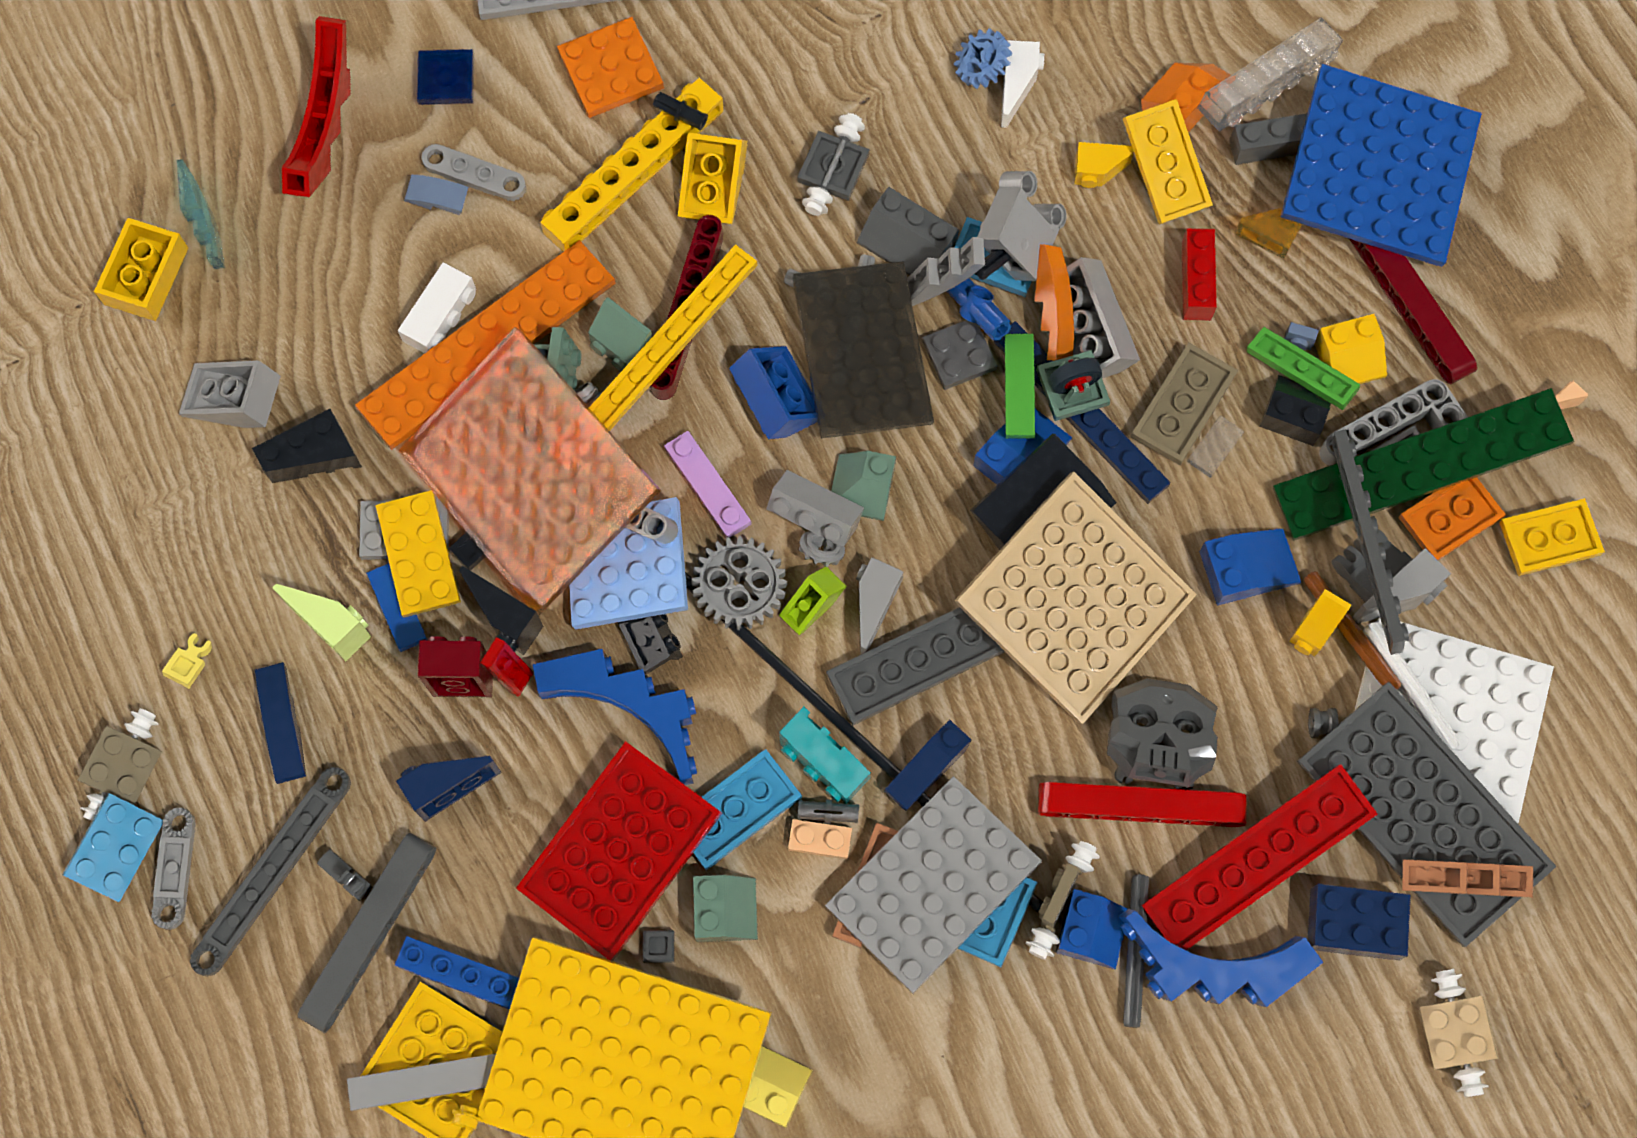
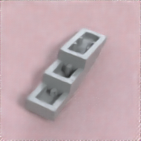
(942, 274)

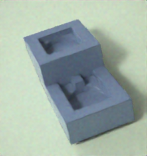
(437, 193)

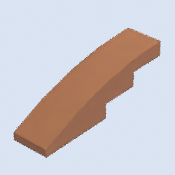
(1467, 878)

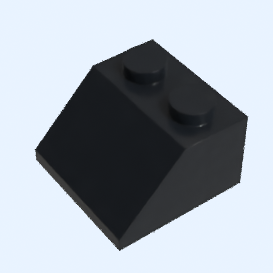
(1295, 412)

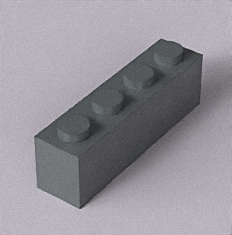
(1267, 139)

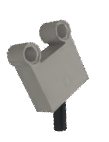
(1017, 227)

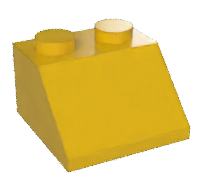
(1354, 348)

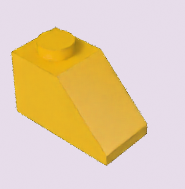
(1100, 163)

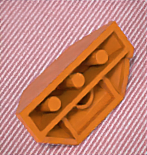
(1188, 85)

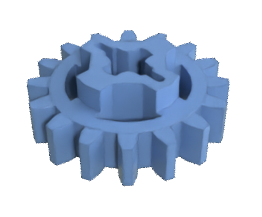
(983, 58)

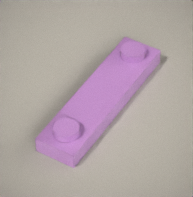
(707, 484)

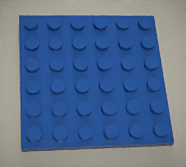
(1381, 165)

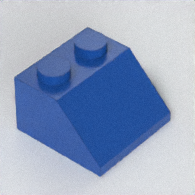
(1092, 929)

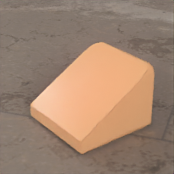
(1571, 396)

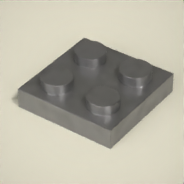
(959, 353)

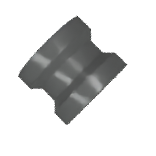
(1322, 721)

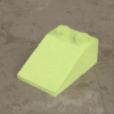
(339, 627)

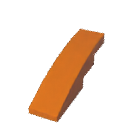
(1055, 294)

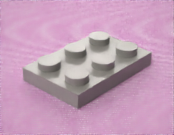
(371, 537)

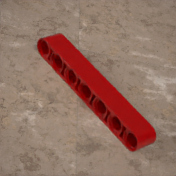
(1142, 804)

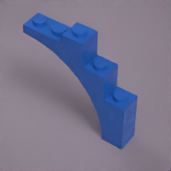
(588, 677)
(1176, 970)

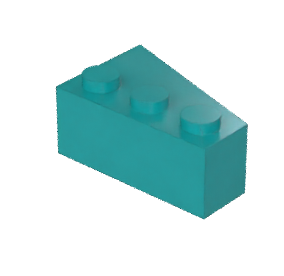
(823, 757)

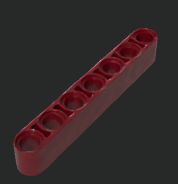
(692, 269)
(1419, 312)

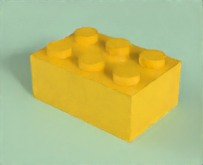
(141, 269)

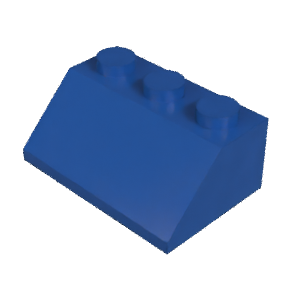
(775, 391)

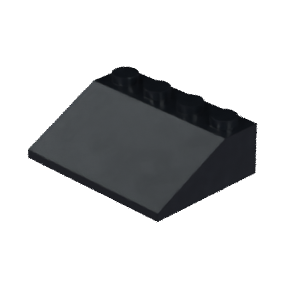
(1028, 486)

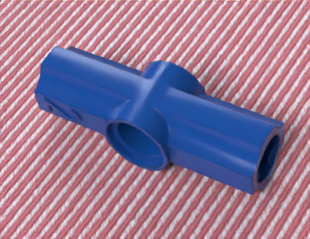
(978, 308)

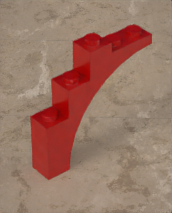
(321, 124)

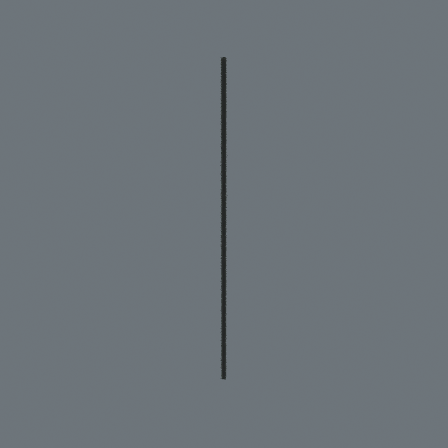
(826, 709)

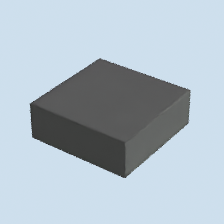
(658, 946)

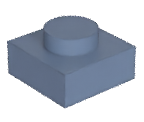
(1301, 336)

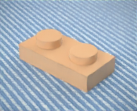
(820, 839)

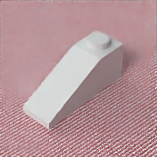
(1019, 76)

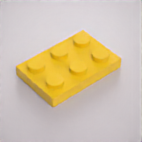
(1551, 537)

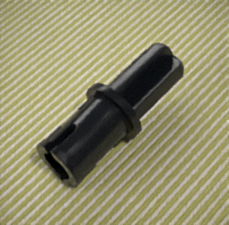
(680, 110)

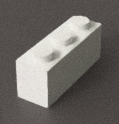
(437, 308)

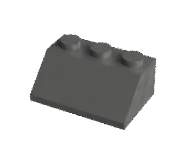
(905, 232)

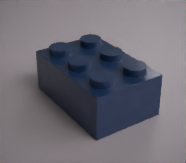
(1359, 922)

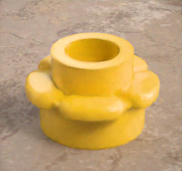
(466, 1117)

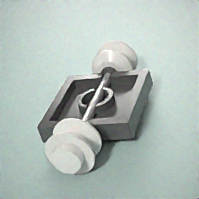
(833, 165)

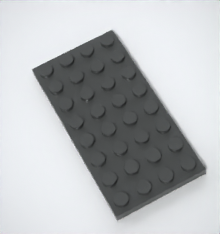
(1425, 805)

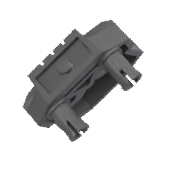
(1161, 748)

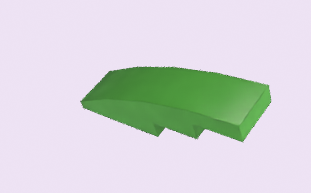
(1019, 386)

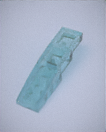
(196, 209)

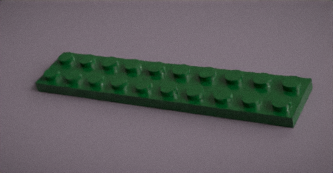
(1428, 462)

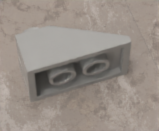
(231, 393)
(1416, 583)

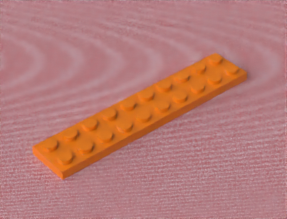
(533, 307)

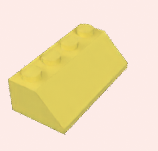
(776, 1087)

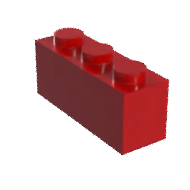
(1199, 274)

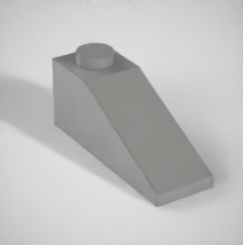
(876, 592)

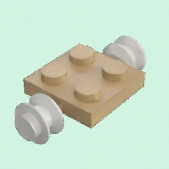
(1459, 1033)

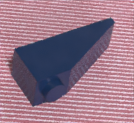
(928, 765)

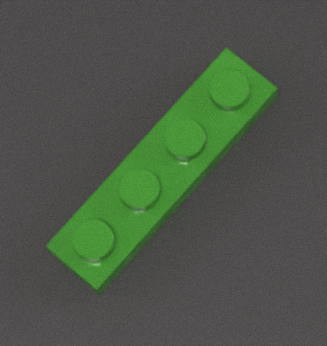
(1303, 368)

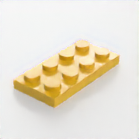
(1167, 161)
(418, 553)

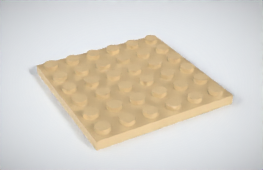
(1075, 598)

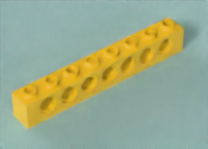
(629, 179)

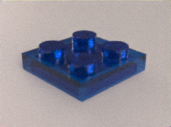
(445, 77)

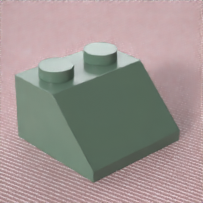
(617, 334)
(725, 908)

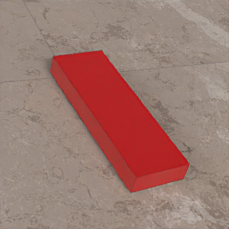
(507, 667)

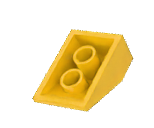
(711, 177)

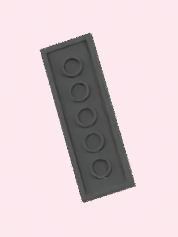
(911, 664)

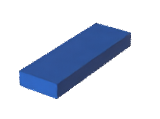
(407, 630)

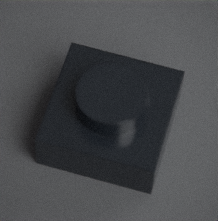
(467, 551)

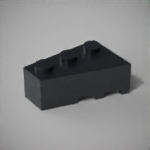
(307, 449)

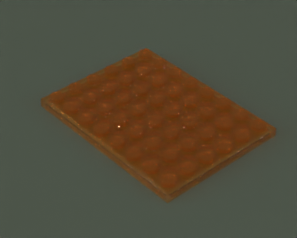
(529, 471)

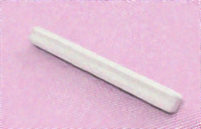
(1412, 686)

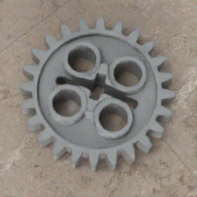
(758, 567)

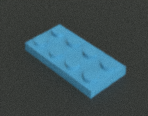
(747, 803)

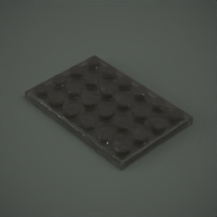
(862, 349)

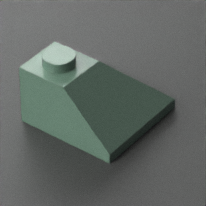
(865, 480)

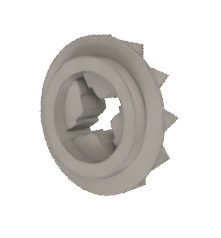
(810, 547)

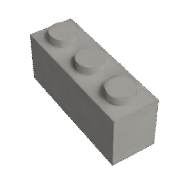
(815, 508)

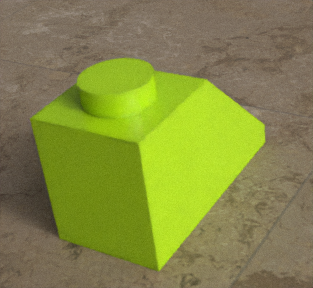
(812, 599)

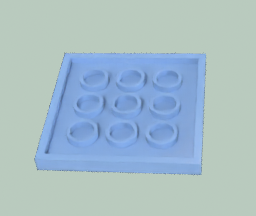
(632, 577)

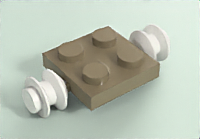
(120, 763)
(1062, 888)

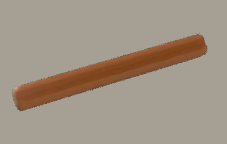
(1356, 637)

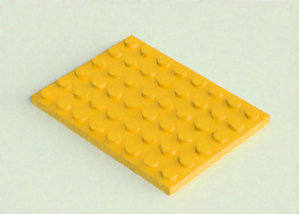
(619, 1053)

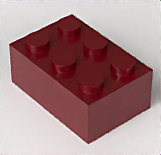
(454, 667)

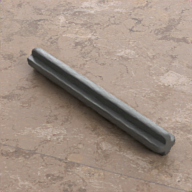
(1135, 963)

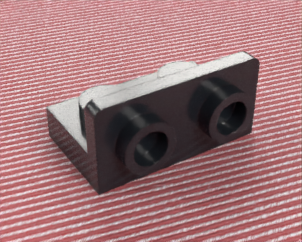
(651, 641)

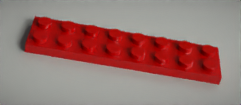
(1259, 859)

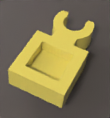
(187, 665)

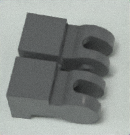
(1354, 568)

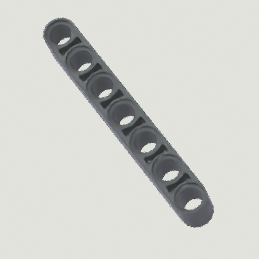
(366, 933)

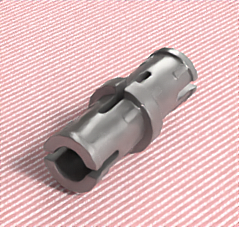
(849, 814)

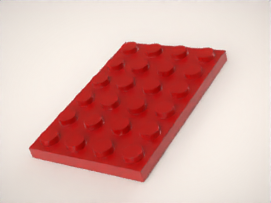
(618, 851)

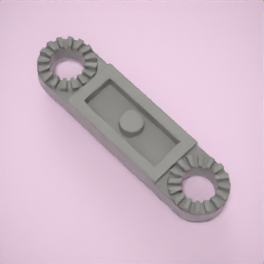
(473, 172)
(173, 868)

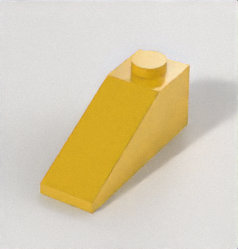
(1319, 623)

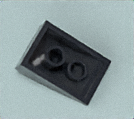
(509, 617)

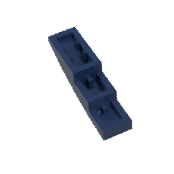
(280, 723)

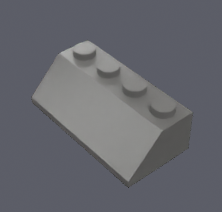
(1098, 318)

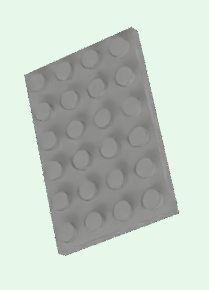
(933, 884)

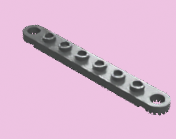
(270, 871)

